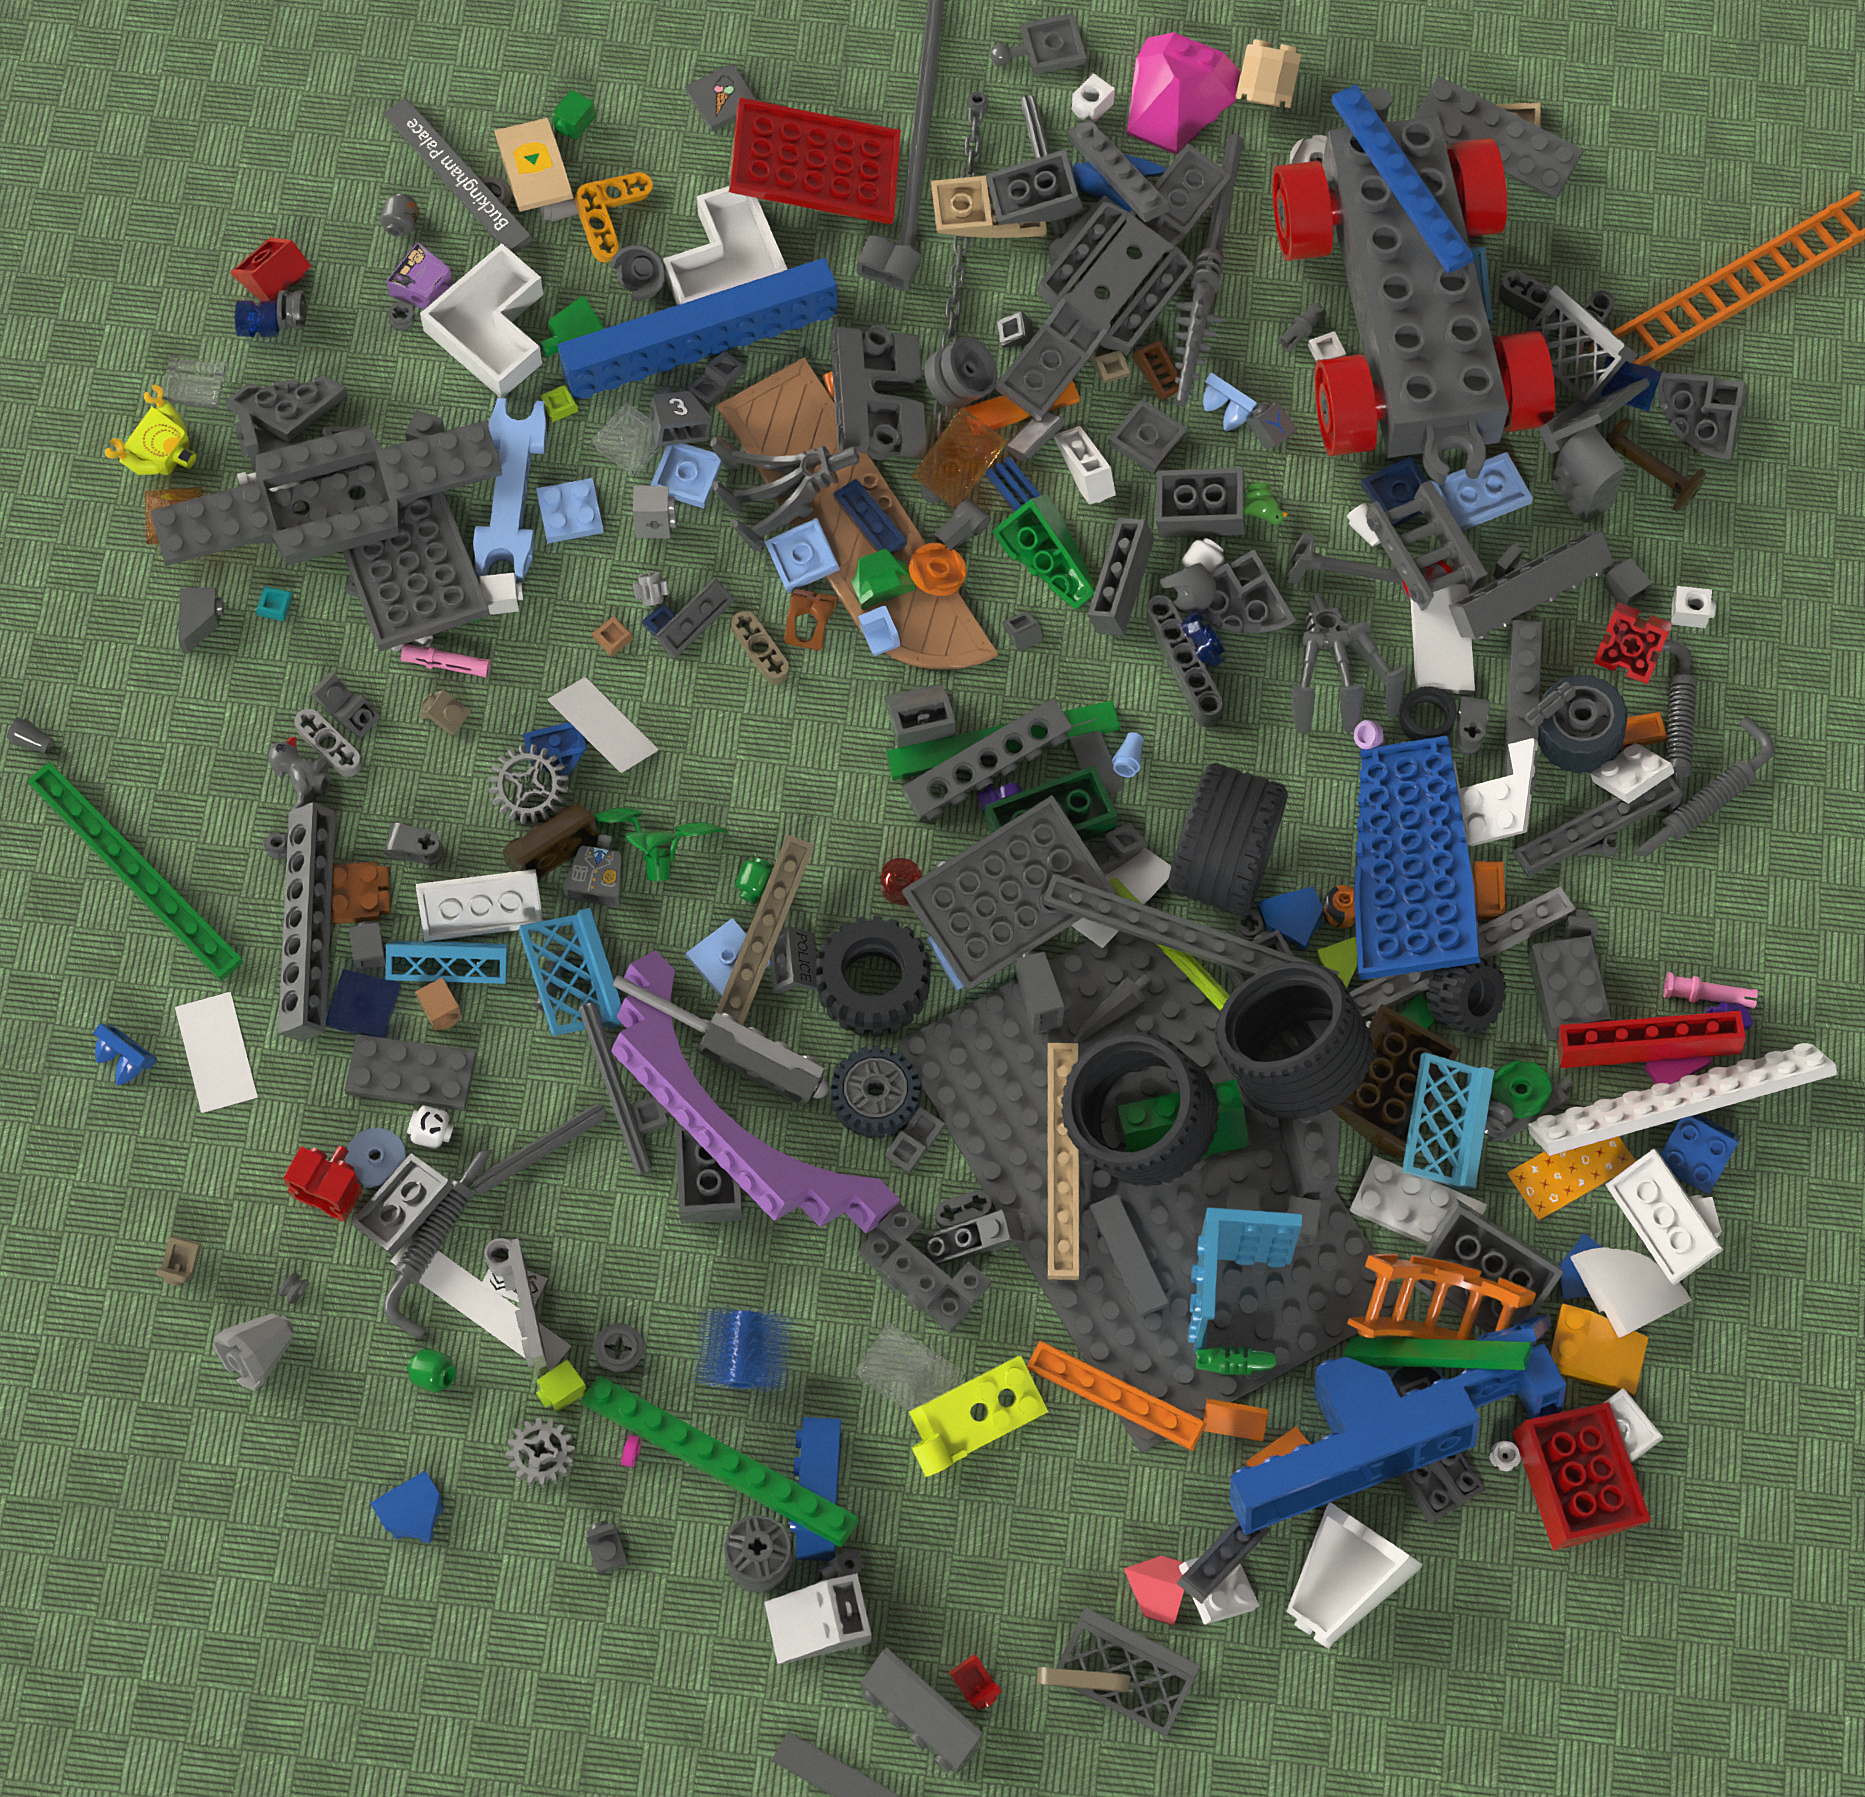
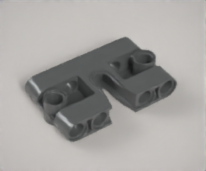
(860, 411)

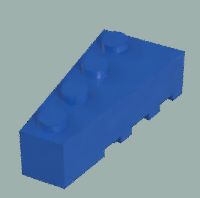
(818, 1473)

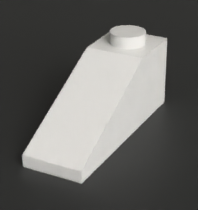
(1086, 465)

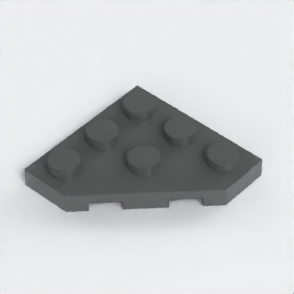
(288, 406)

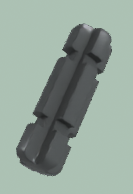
(1550, 705)

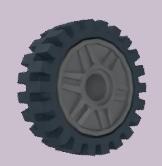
(875, 1113)

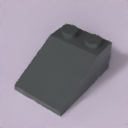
(1036, 190)

